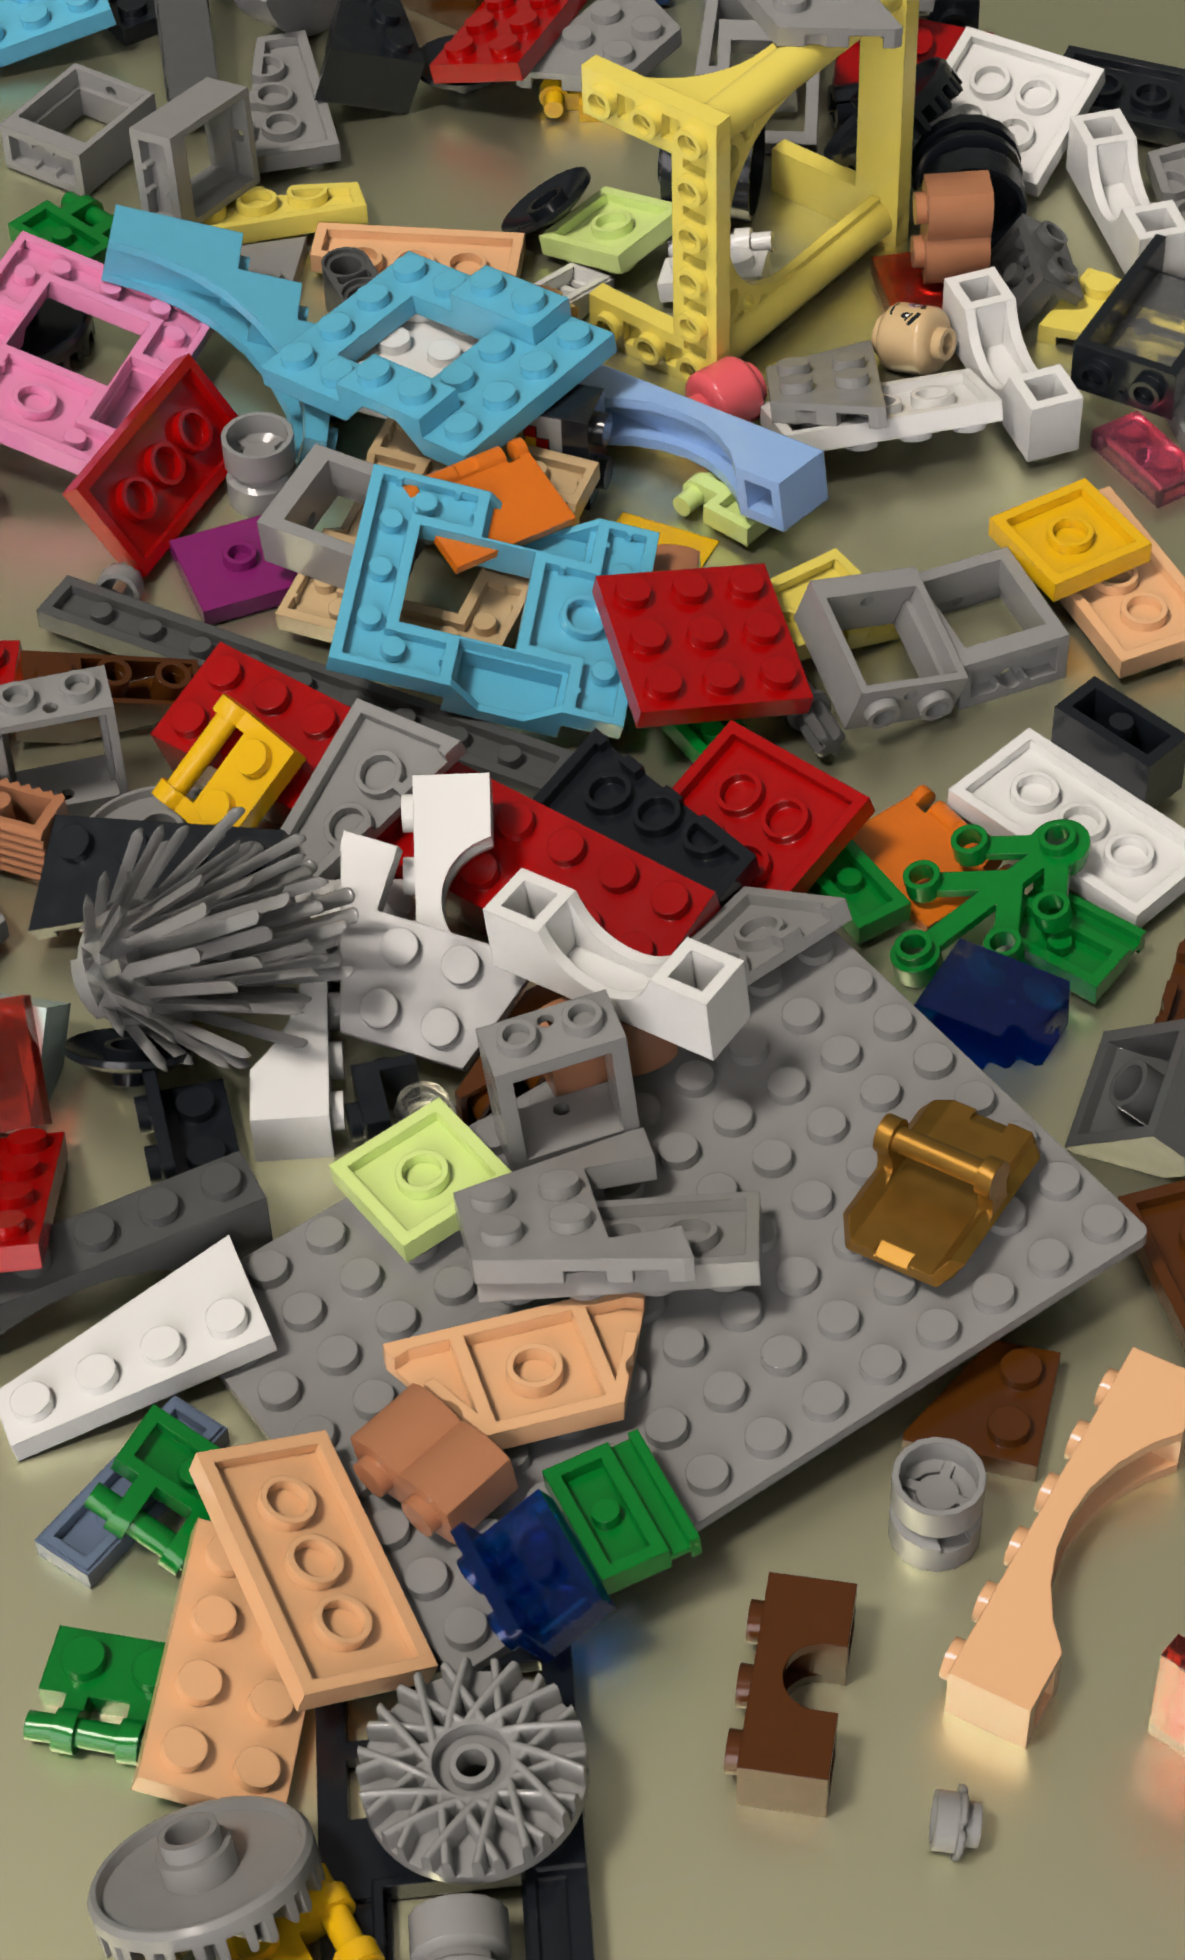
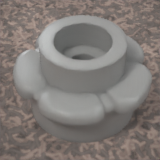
(954, 1822)

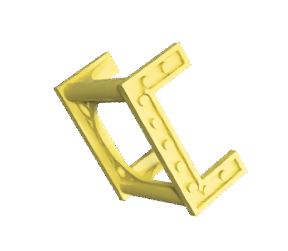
(701, 128)

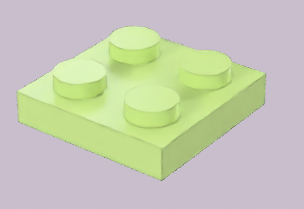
(610, 230)
(409, 1177)

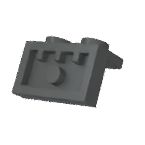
(1036, 266)

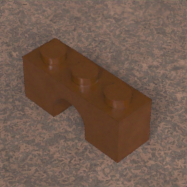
(784, 1748)

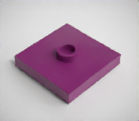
(229, 572)

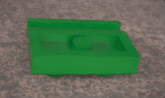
(1087, 952)
(622, 1511)

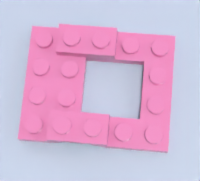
(53, 409)

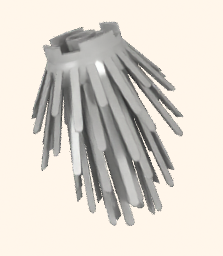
(206, 943)

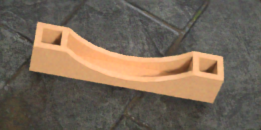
(1013, 1654)

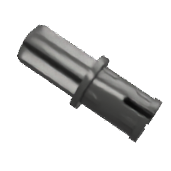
(819, 725)

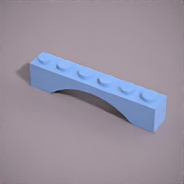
(765, 471)

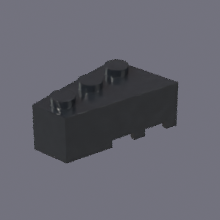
(371, 57)

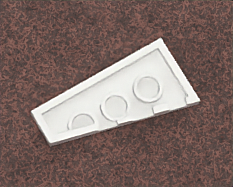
(152, 1347)

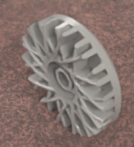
(474, 1773)
(205, 1878)

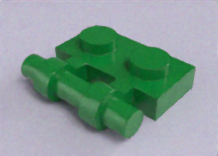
(76, 226)
(157, 1466)
(98, 1675)

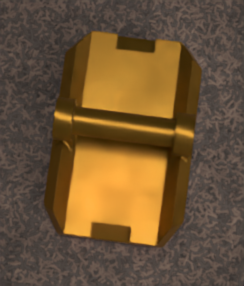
(937, 1189)

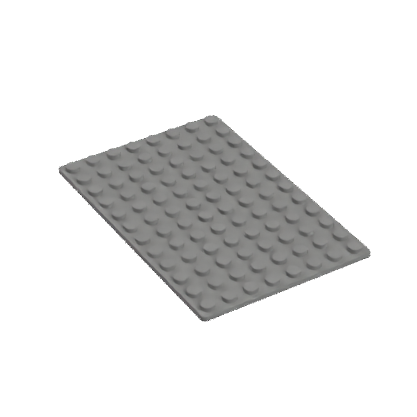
(720, 1381)

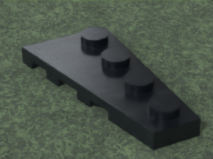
(629, 807)
(88, 846)

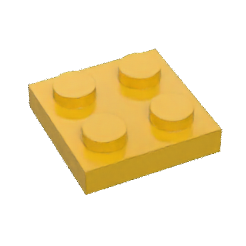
(1070, 539)

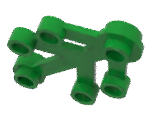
(1053, 850)

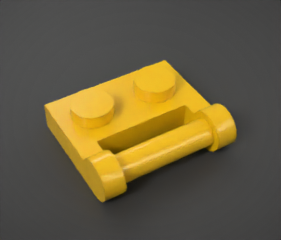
(247, 778)

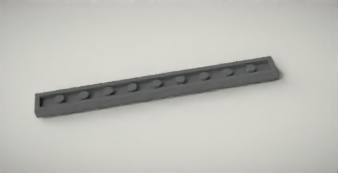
(145, 630)

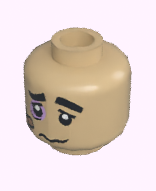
(913, 338)

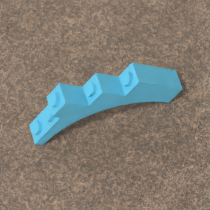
(207, 277)

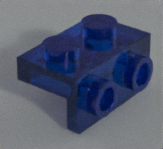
(533, 1578)

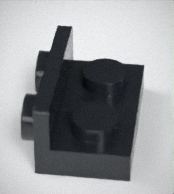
(188, 1124)

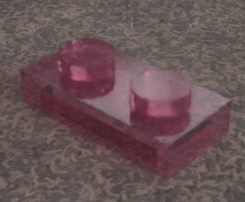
(1143, 457)

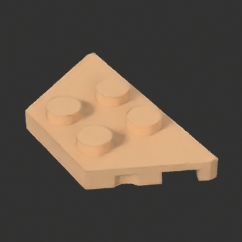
(531, 1368)

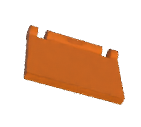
(528, 500)
(910, 835)

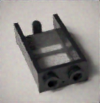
(1137, 339)

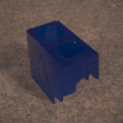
(996, 1006)

